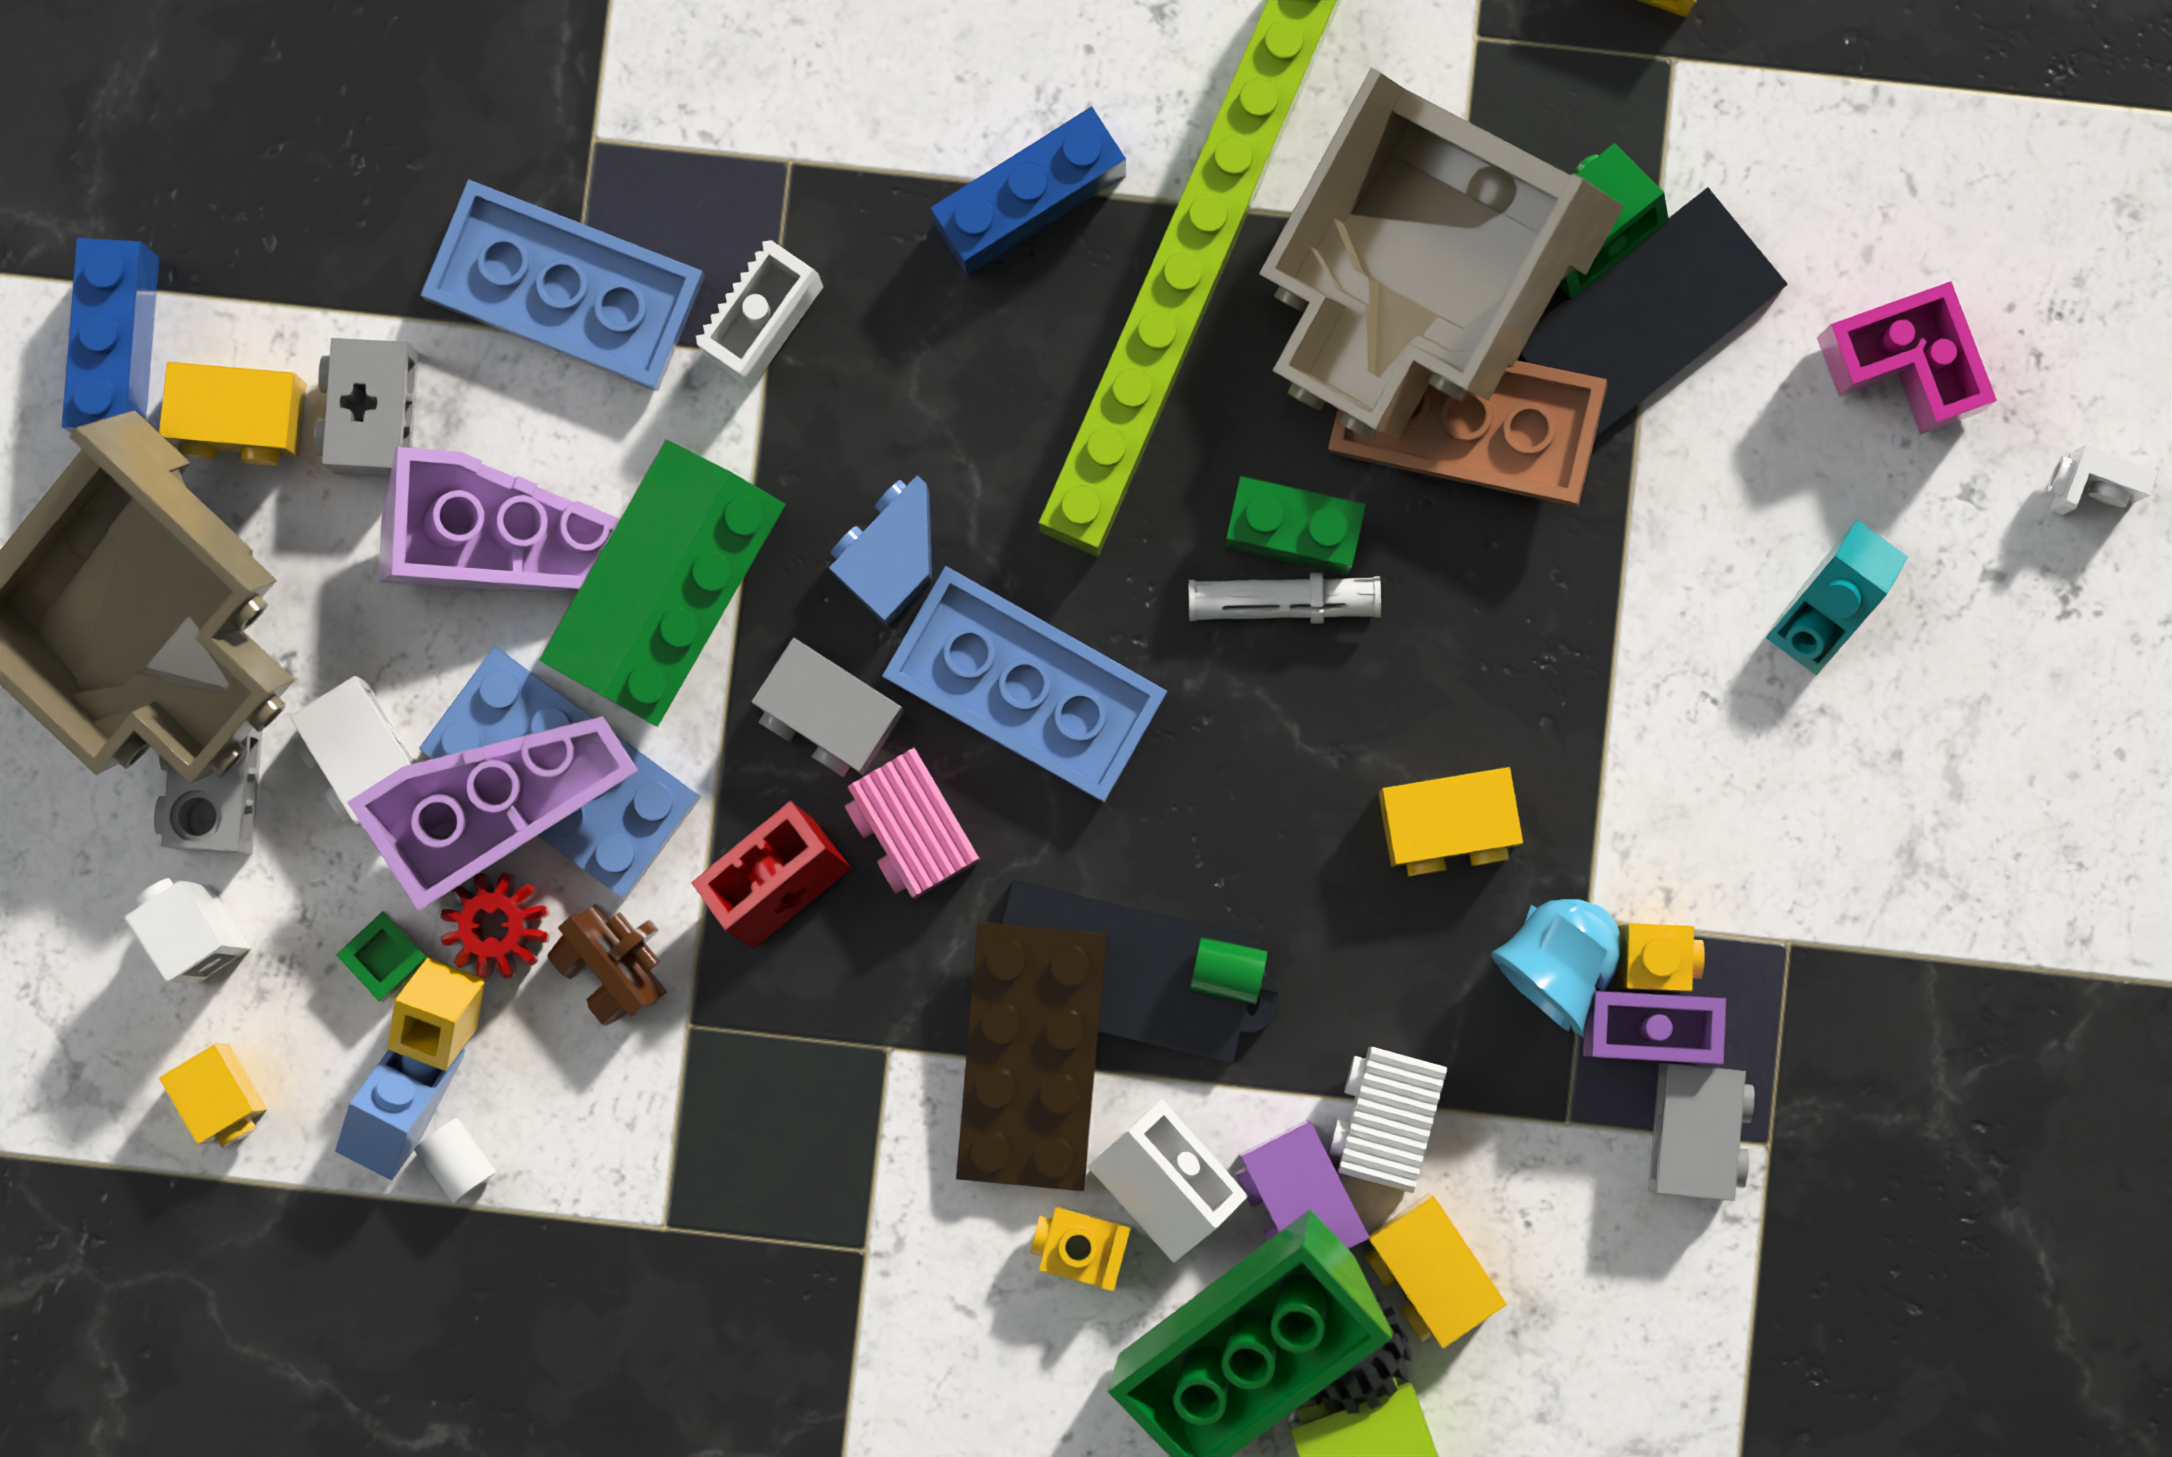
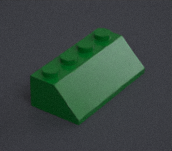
(661, 582)
(1252, 1345)

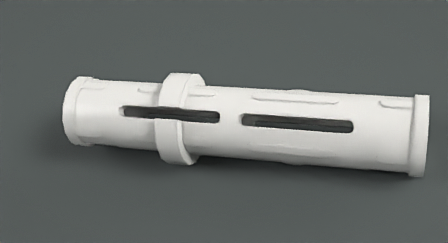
(1285, 598)

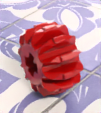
(497, 903)

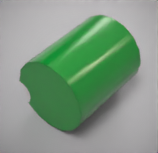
(1228, 970)

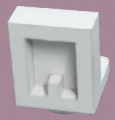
(2109, 476)

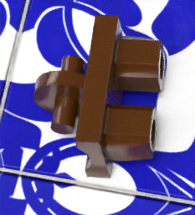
(616, 957)

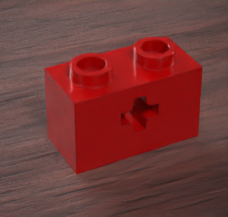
(771, 875)

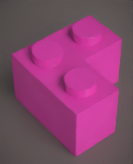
(1923, 344)

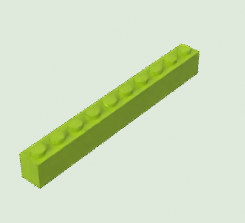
(1185, 272)

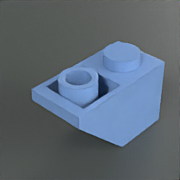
(892, 556)
(393, 1112)

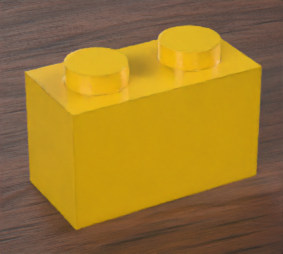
(232, 412)
(1451, 819)
(1434, 1271)

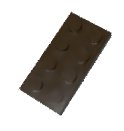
(1031, 1056)

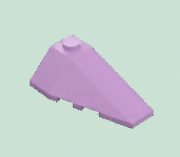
(482, 529)
(473, 807)

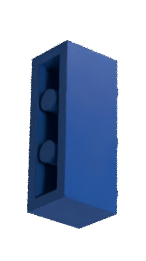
(1029, 190)
(110, 331)

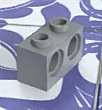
(231, 795)

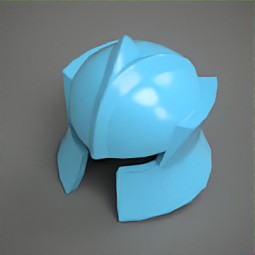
(1562, 957)

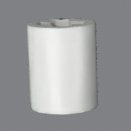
(455, 1160)

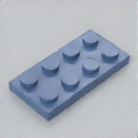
(563, 285)
(1024, 684)
(609, 836)

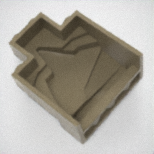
(1422, 258)
(135, 612)

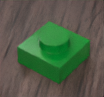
(382, 956)

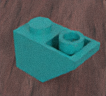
(1837, 597)

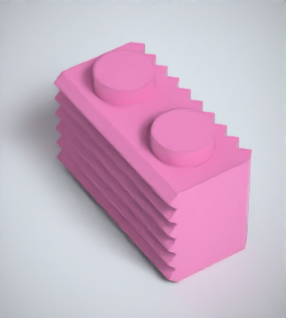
(911, 824)

